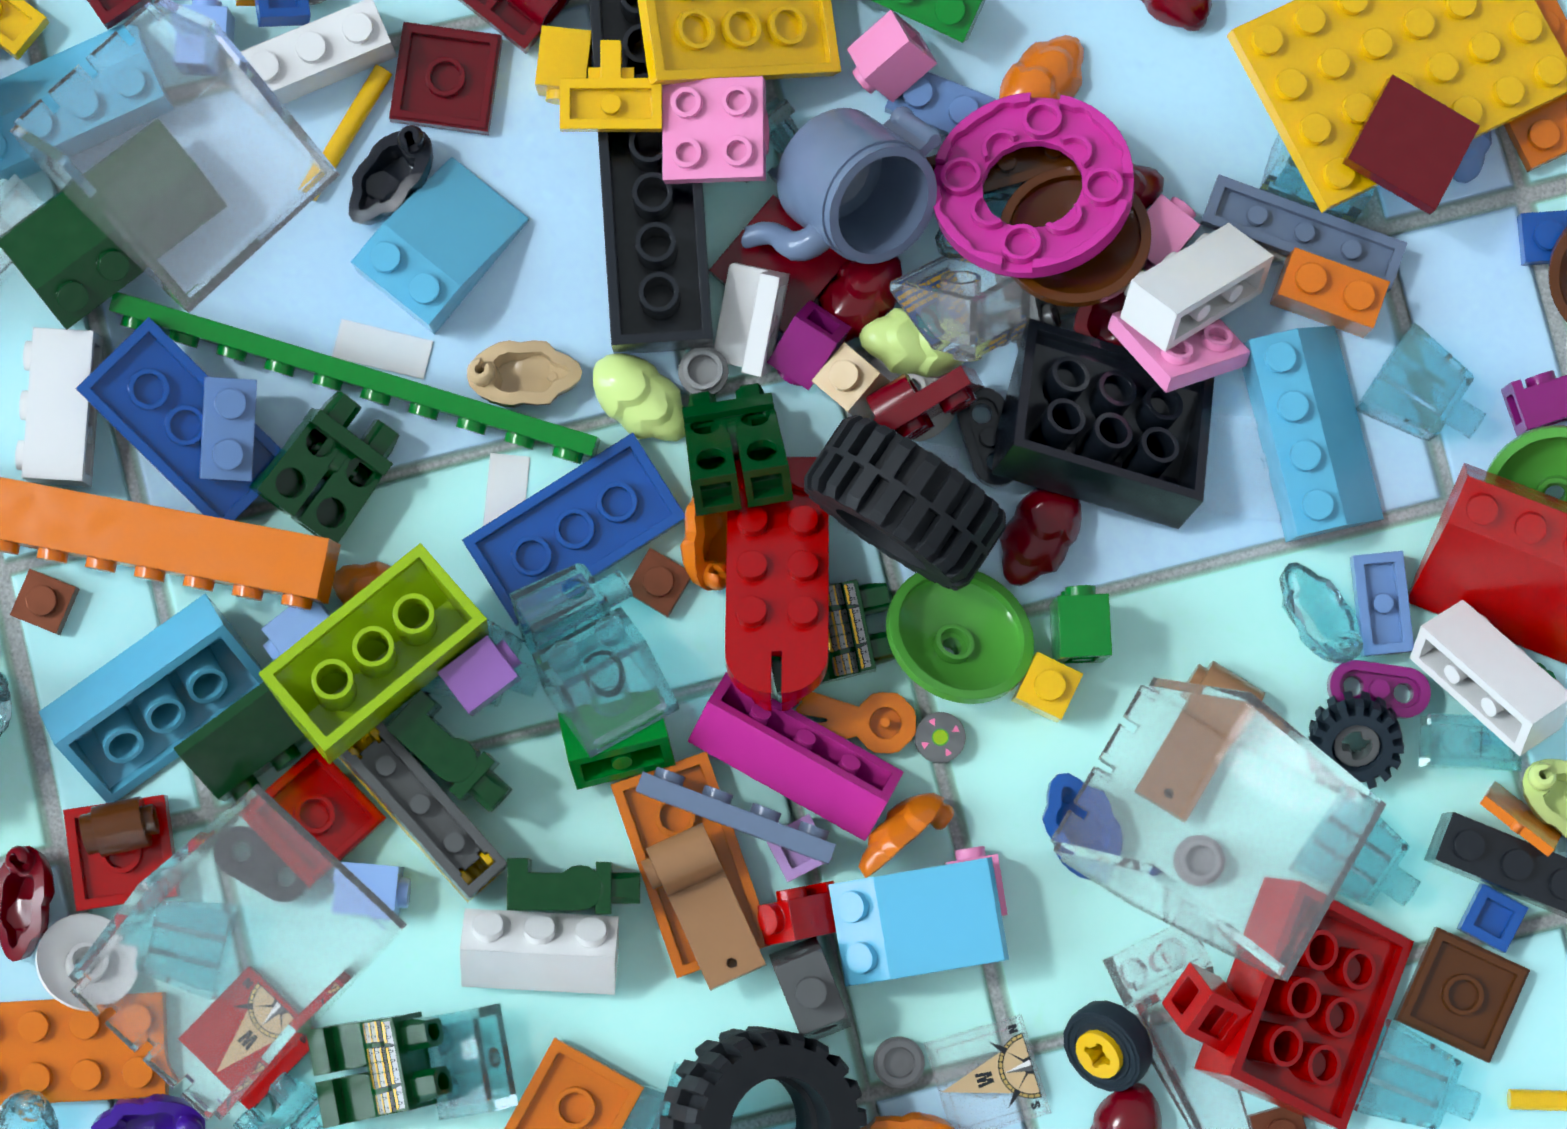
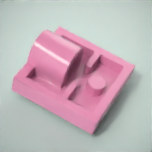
(715, 130)
(1197, 358)

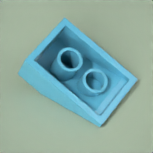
(439, 244)
(918, 922)

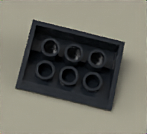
(1101, 428)

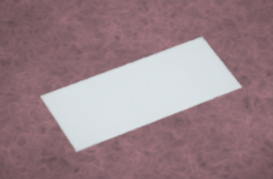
(382, 349)
(505, 484)

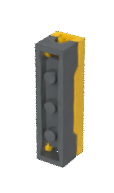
(424, 811)

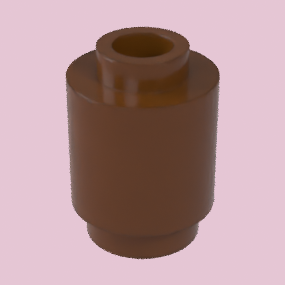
(119, 827)

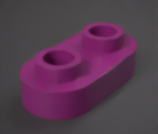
(1381, 681)

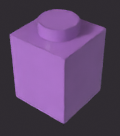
(481, 674)

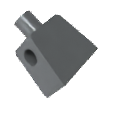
(810, 989)

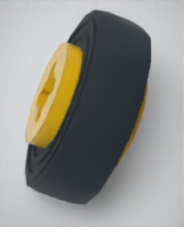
(1108, 1045)

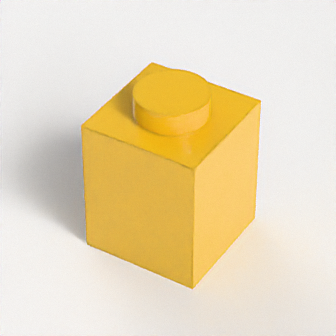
(561, 55)
(1047, 687)

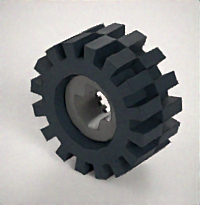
(1375, 724)

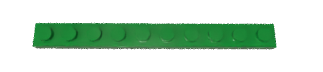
(375, 384)

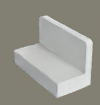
(751, 317)

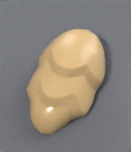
(522, 373)

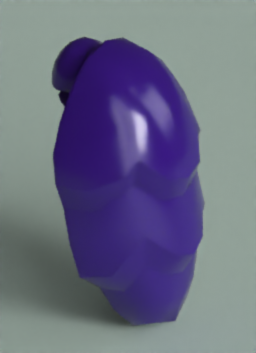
(153, 1112)

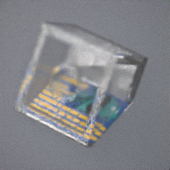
(962, 307)

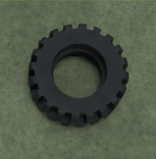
(905, 502)
(745, 1058)

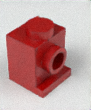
(797, 914)
(1205, 1007)

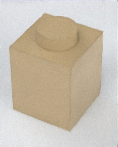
(850, 380)

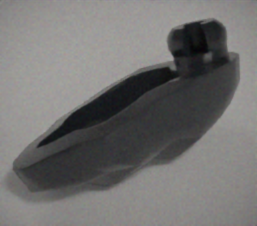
(390, 175)

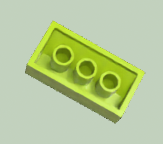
(374, 653)

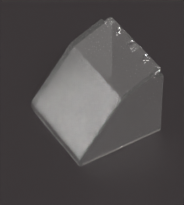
(176, 150)
(1219, 822)
(233, 952)

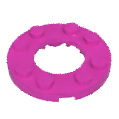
(1030, 122)

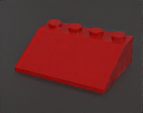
(1504, 557)
(1319, 1030)

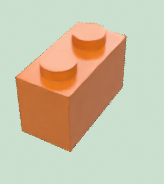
(1329, 292)

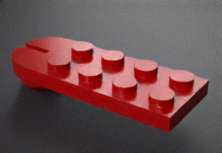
(777, 593)

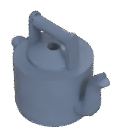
(853, 187)

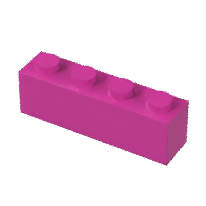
(796, 758)

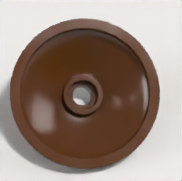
(1106, 275)

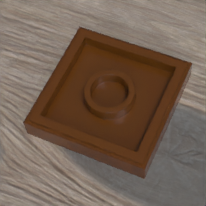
(1461, 994)

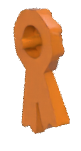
(881, 722)

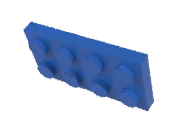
(156, 403)
(584, 517)

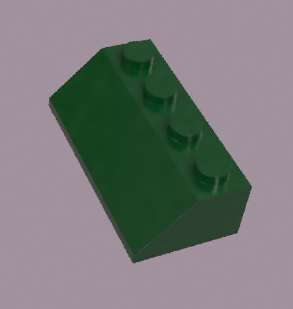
(67, 259)
(242, 744)

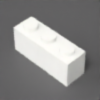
(322, 51)
(1196, 286)
(58, 419)
(1491, 677)
(539, 951)

